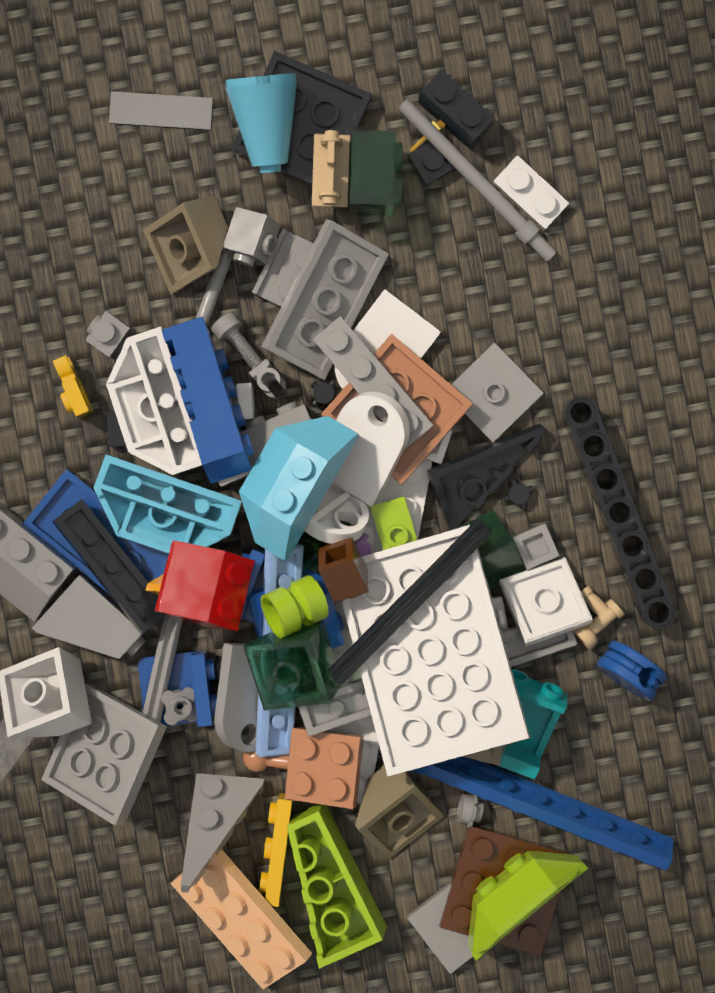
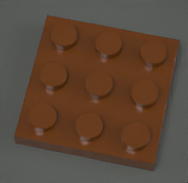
(483, 856)

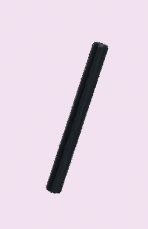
(410, 601)

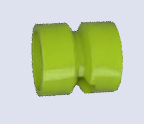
(297, 605)

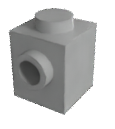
(251, 237)

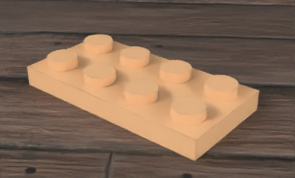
(244, 921)

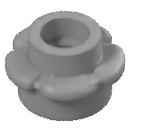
(469, 809)

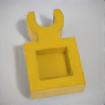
(74, 397)

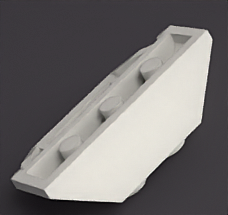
(151, 405)

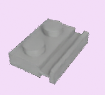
(282, 268)

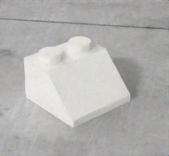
(44, 696)

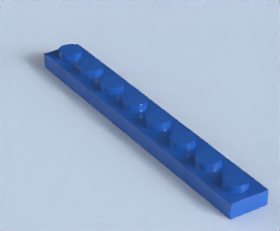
(554, 809)

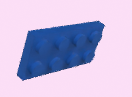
(62, 496)

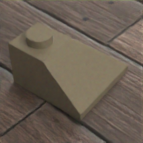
(188, 241)
(395, 811)

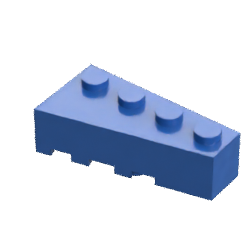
(209, 400)

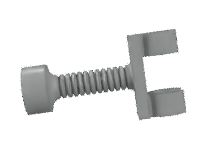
(262, 371)

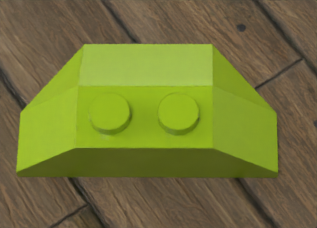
(516, 894)

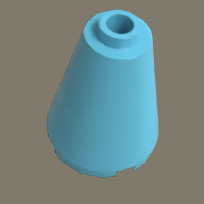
(264, 117)

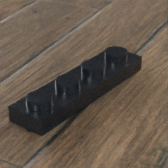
(109, 565)

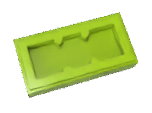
(393, 523)

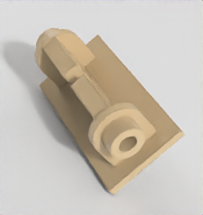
(330, 169)

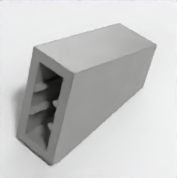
(90, 620)

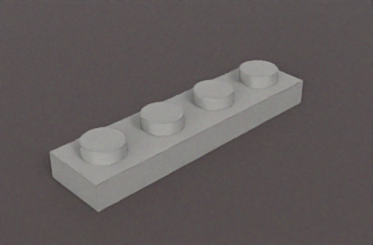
(368, 374)

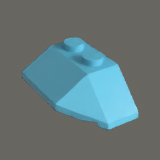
(293, 480)
(160, 508)

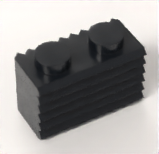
(456, 109)

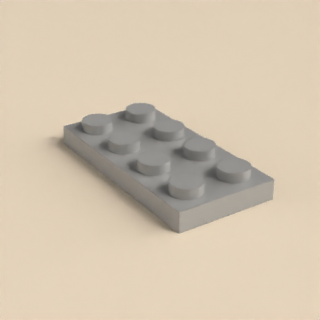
(328, 286)

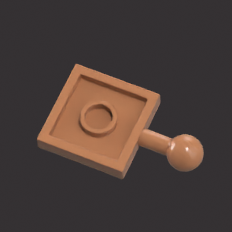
(319, 767)

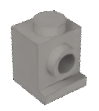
(108, 334)

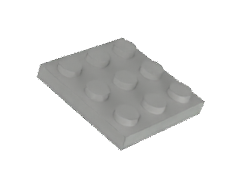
(105, 760)

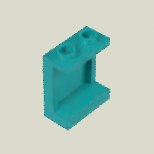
(541, 710)

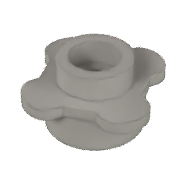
(170, 701)

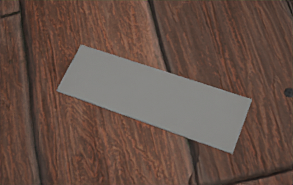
(160, 110)

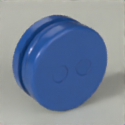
(631, 670)

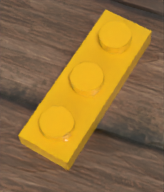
(276, 850)

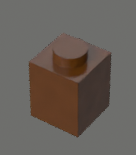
(343, 570)

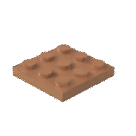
(426, 388)

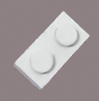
(530, 193)

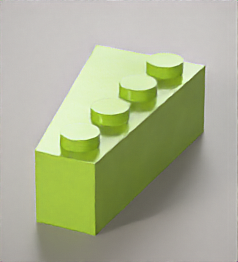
(333, 889)

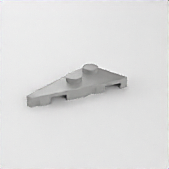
(216, 809)

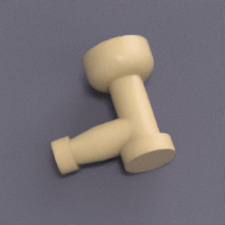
(605, 614)

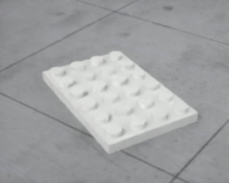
(445, 673)

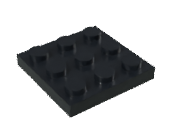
(319, 106)

